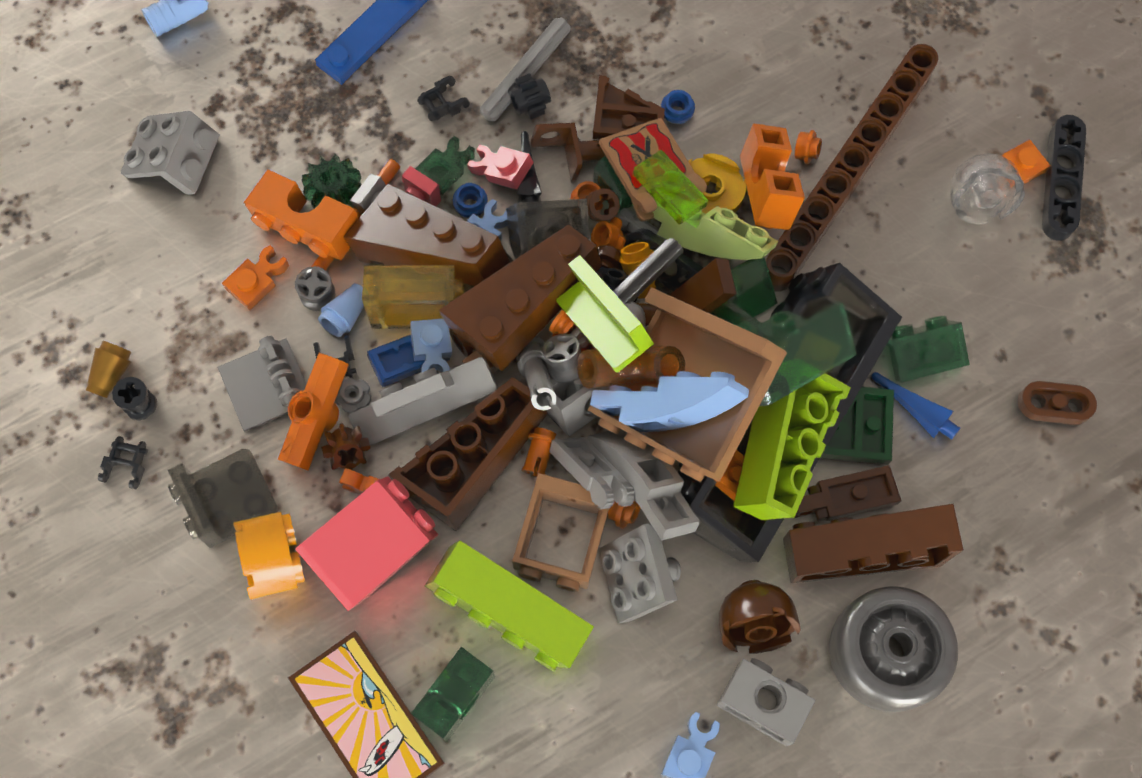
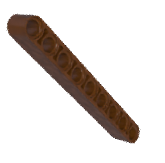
(910, 77)

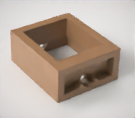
(566, 494)

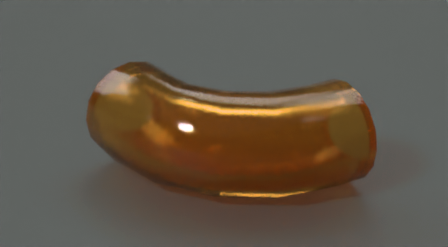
(644, 370)

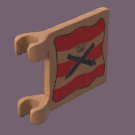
(636, 145)

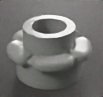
(362, 397)

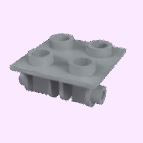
(262, 382)

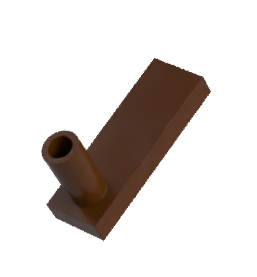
(704, 290)

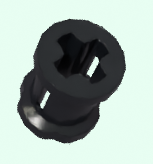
(142, 405)

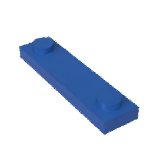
(365, 37)

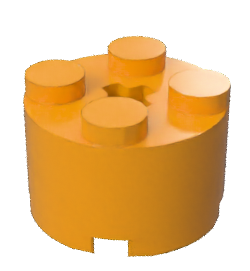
(266, 554)

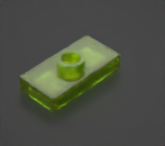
(670, 187)

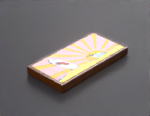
(364, 714)

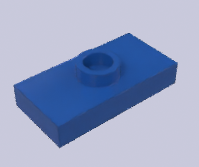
(395, 361)

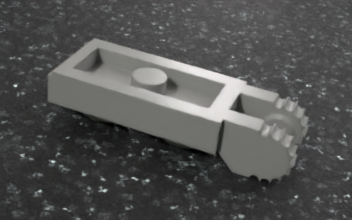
(593, 472)

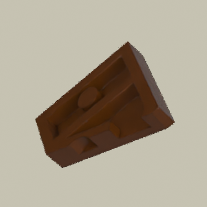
(621, 110)

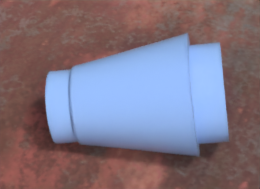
(342, 311)

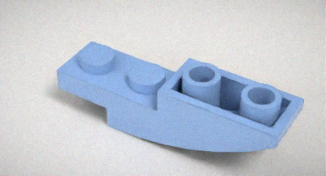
(674, 404)

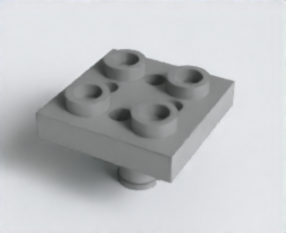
(639, 573)

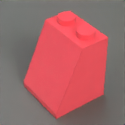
(368, 541)

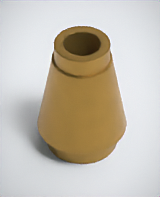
(107, 368)

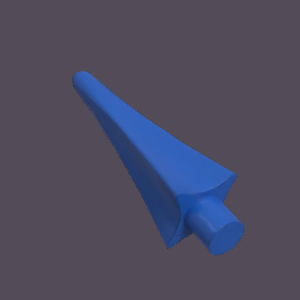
(927, 413)

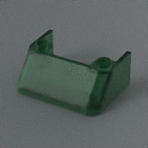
(810, 343)

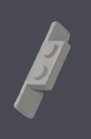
(424, 400)

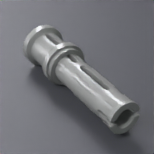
(534, 368)

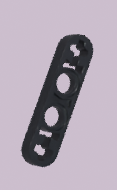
(1068, 177)

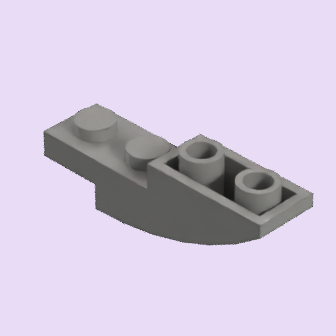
(654, 482)

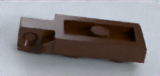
(850, 494)

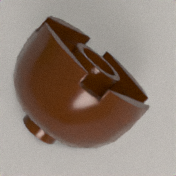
(757, 617)

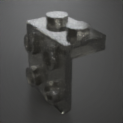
(221, 495)

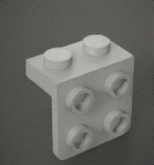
(171, 147)

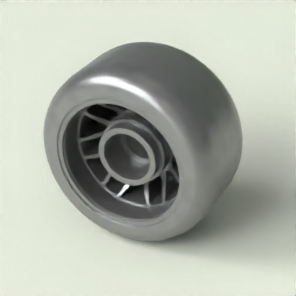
(870, 669)

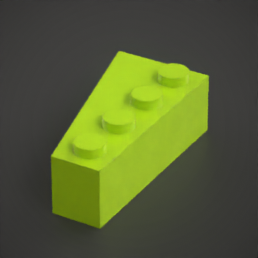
(784, 446)
(508, 605)

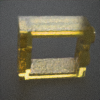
(407, 294)

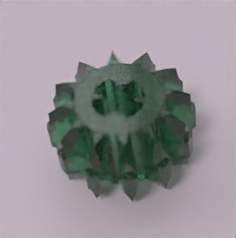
(331, 178)

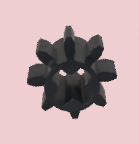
(530, 96)

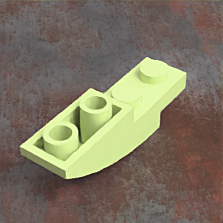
(716, 234)

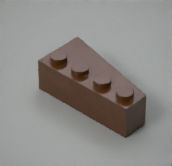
(519, 299)
(873, 544)

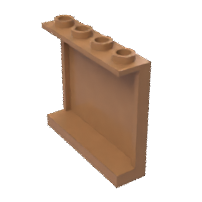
(707, 347)

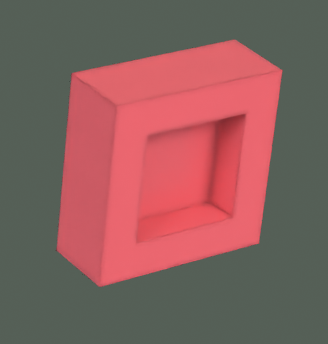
(421, 186)

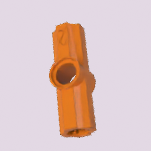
(313, 411)

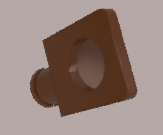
(575, 150)

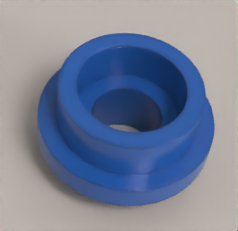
(680, 99)
(466, 192)

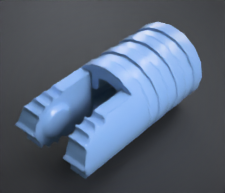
(172, 13)

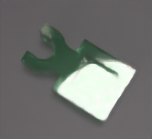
(446, 166)

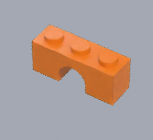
(772, 191)
(278, 204)

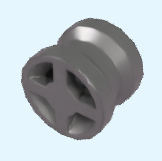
(309, 282)
(562, 356)

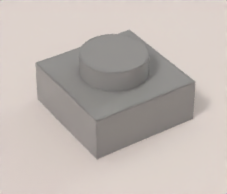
(367, 193)

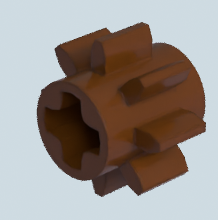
(345, 447)

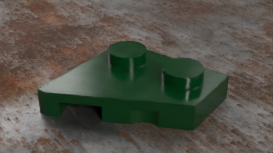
(865, 429)

